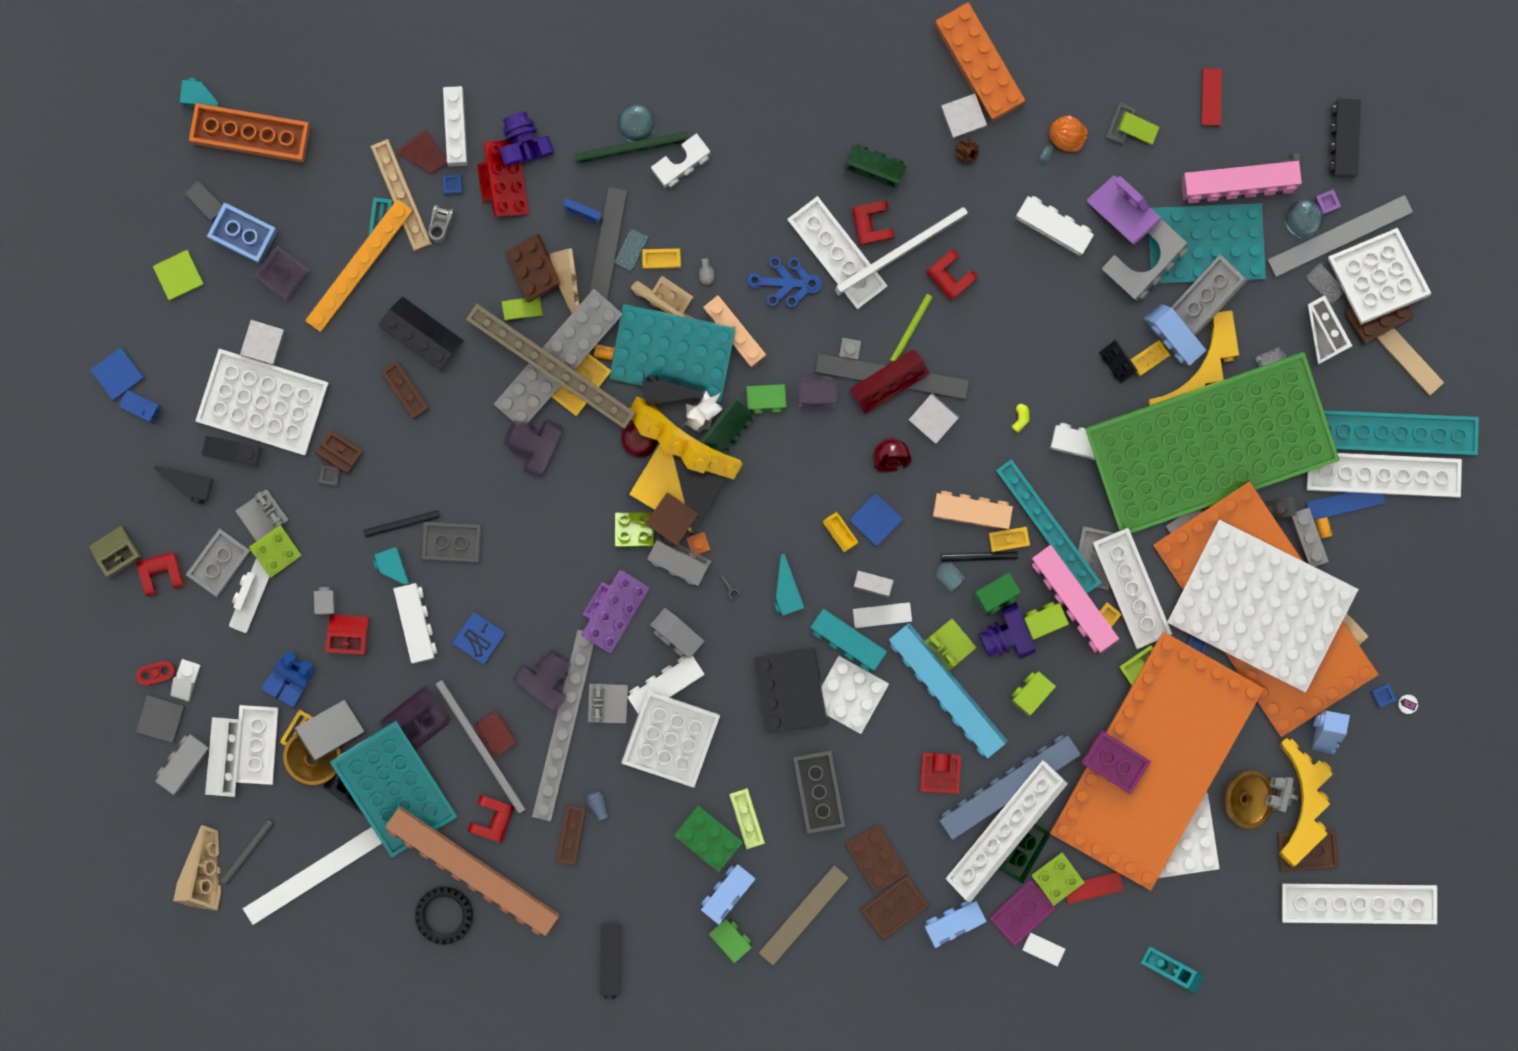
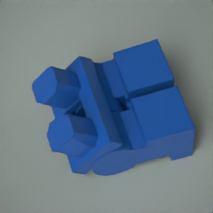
(291, 672)

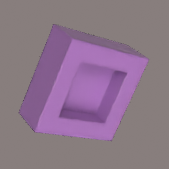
(1328, 201)

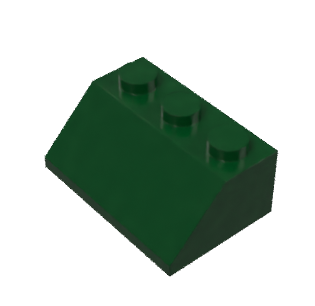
(875, 166)
(727, 427)
(1025, 854)

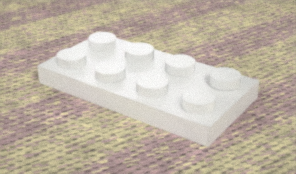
(257, 744)

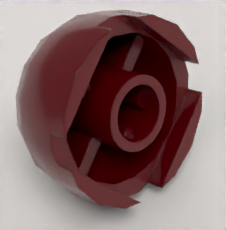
(636, 444)
(891, 454)

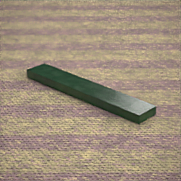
(631, 147)

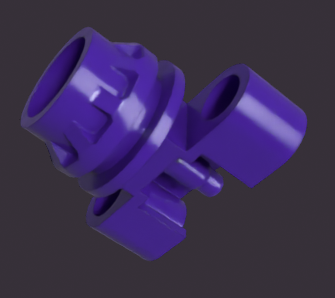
(524, 146)
(1013, 632)

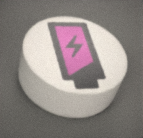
(1407, 704)

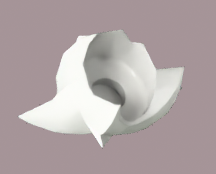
(701, 415)

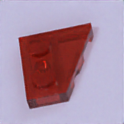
(423, 152)

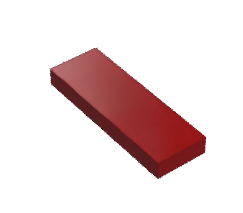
(1211, 97)
(1096, 887)

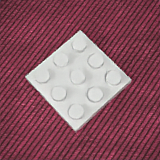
(851, 694)

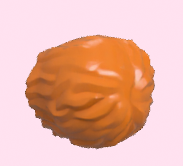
(1068, 133)

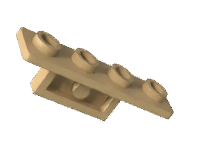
(665, 296)

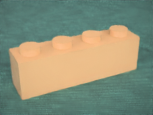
(743, 341)
(971, 511)

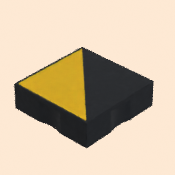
(669, 474)

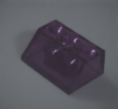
(419, 717)

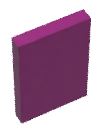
(1115, 762)
(1022, 912)

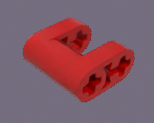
(864, 225)
(944, 279)
(157, 565)
(499, 820)

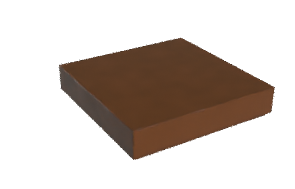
(672, 519)

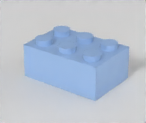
(242, 233)

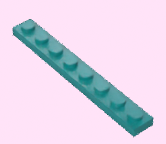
(1048, 526)

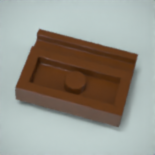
(338, 452)

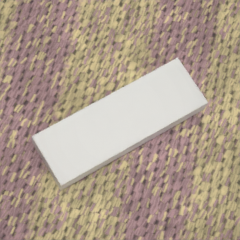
(882, 615)

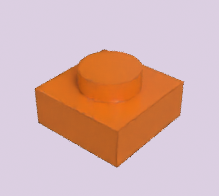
(698, 543)

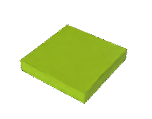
(178, 275)

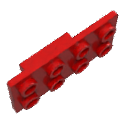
(502, 183)

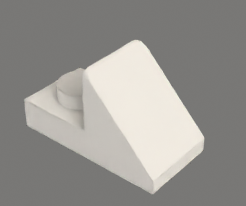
(185, 680)

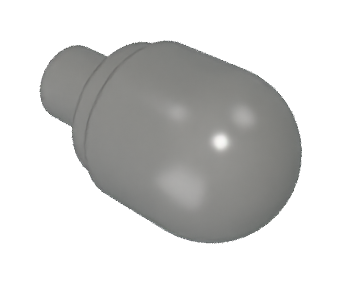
(706, 273)

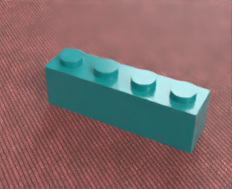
(847, 639)

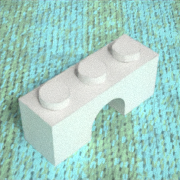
(669, 172)

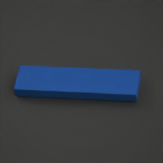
(1343, 504)

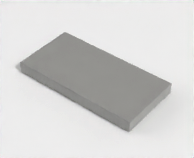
(1208, 294)

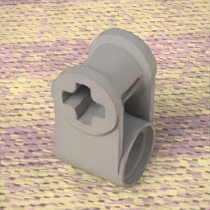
(441, 220)

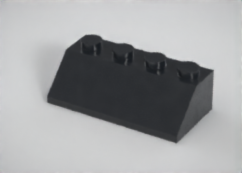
(421, 333)

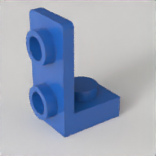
(140, 406)

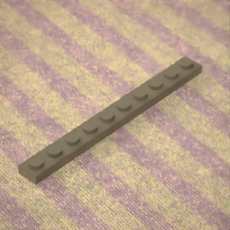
(550, 365)

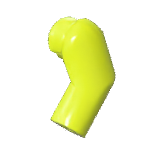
(1024, 417)

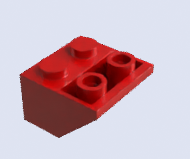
(347, 635)

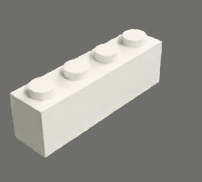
(455, 126)
(1054, 226)
(1071, 441)
(414, 623)
(669, 682)
(223, 757)

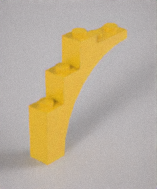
(1222, 347)
(673, 440)
(1313, 803)

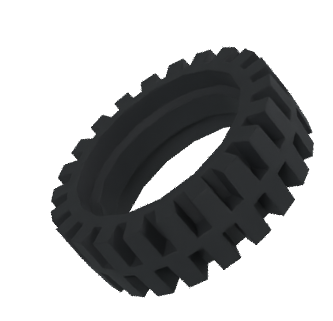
(421, 909)

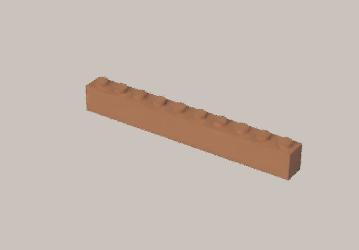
(472, 871)

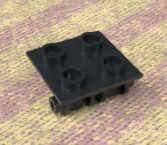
(1118, 361)

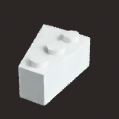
(1327, 331)

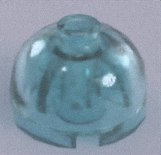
(636, 123)
(1304, 219)

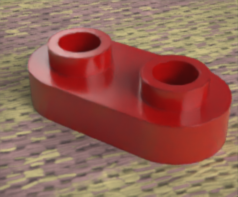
(155, 672)

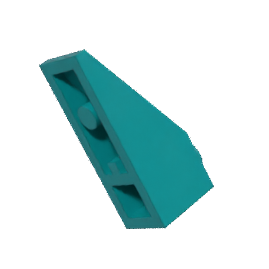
(787, 593)
(1172, 969)

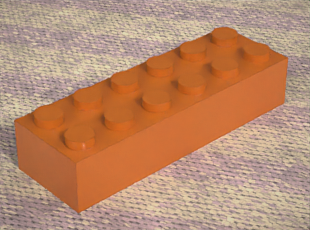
(979, 62)
(249, 133)

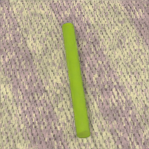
(911, 328)

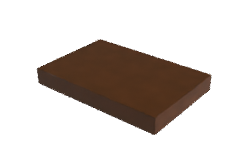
(1322, 856)
(894, 907)

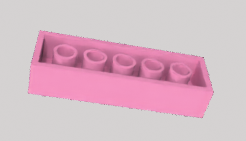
(1241, 181)
(1075, 599)

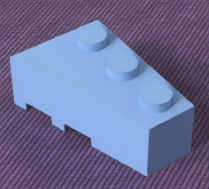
(1175, 334)
(1329, 730)
(727, 893)
(954, 923)

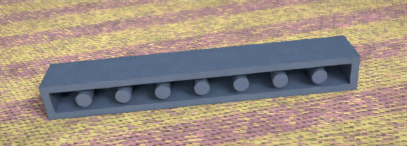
(1001, 791)

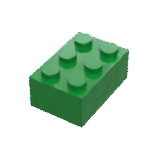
(997, 593)
(708, 838)

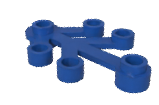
(788, 282)

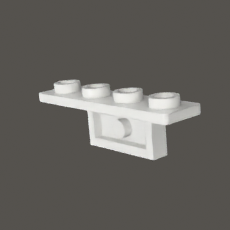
(249, 597)

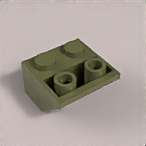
(115, 552)

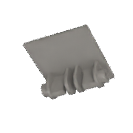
(261, 514)
(607, 703)

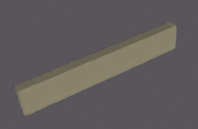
(803, 915)

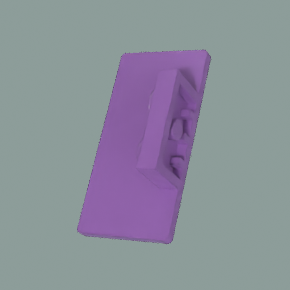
(1124, 209)
(612, 610)

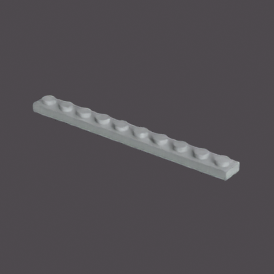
(563, 729)

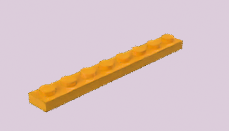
(359, 265)

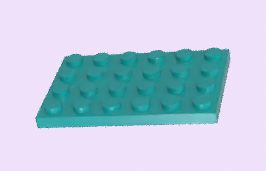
(1211, 231)
(672, 347)
(387, 774)

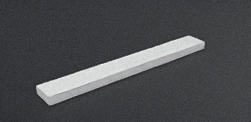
(900, 251)
(312, 876)

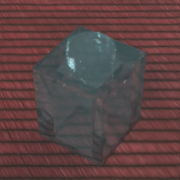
(949, 576)

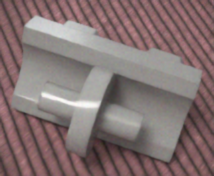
(1284, 794)

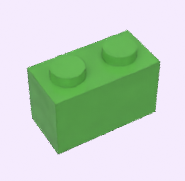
(766, 398)
(730, 940)

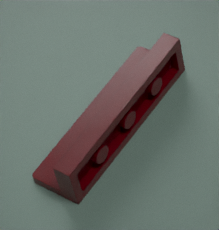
(889, 381)

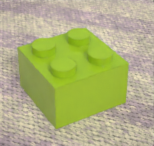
(1045, 621)
(1032, 693)

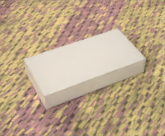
(1043, 949)

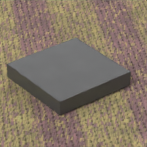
(160, 719)

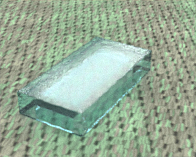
(631, 249)

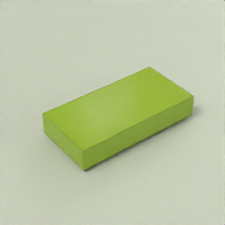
(1138, 128)

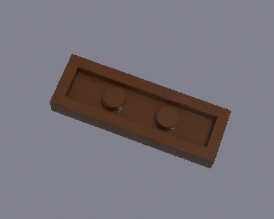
(404, 389)
(571, 835)

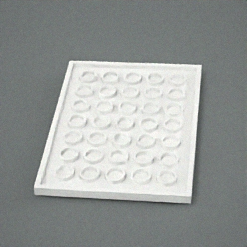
(1262, 605)

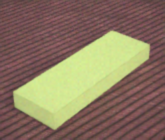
(747, 818)

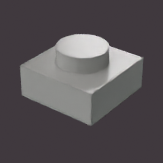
(850, 348)

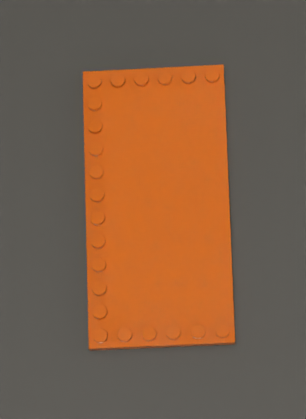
(1344, 664)
(1184, 721)

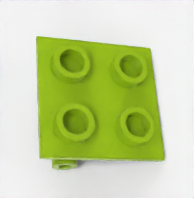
(632, 530)
(275, 551)
(950, 644)
(1057, 878)

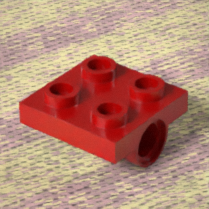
(940, 773)

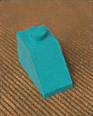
(195, 92)
(391, 565)

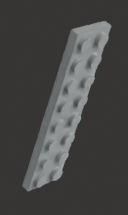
(570, 345)

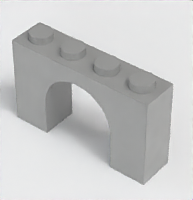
(1139, 283)

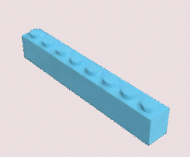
(947, 690)

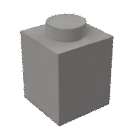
(324, 601)

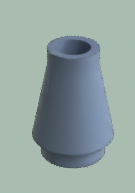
(597, 805)

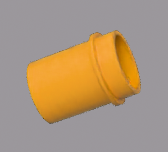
(604, 352)
(1323, 527)

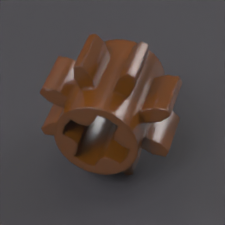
(967, 150)

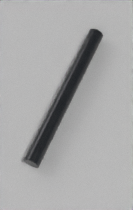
(401, 523)
(979, 556)

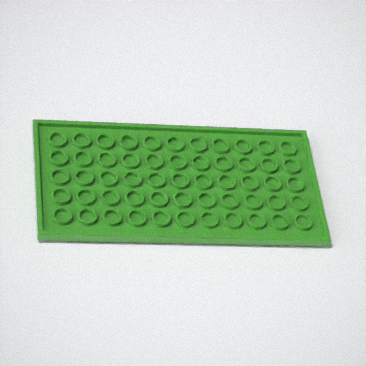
(1212, 443)

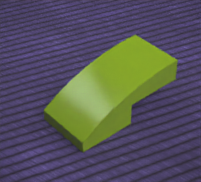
(520, 309)

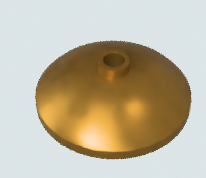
(297, 766)
(1250, 810)

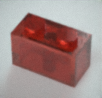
(495, 733)

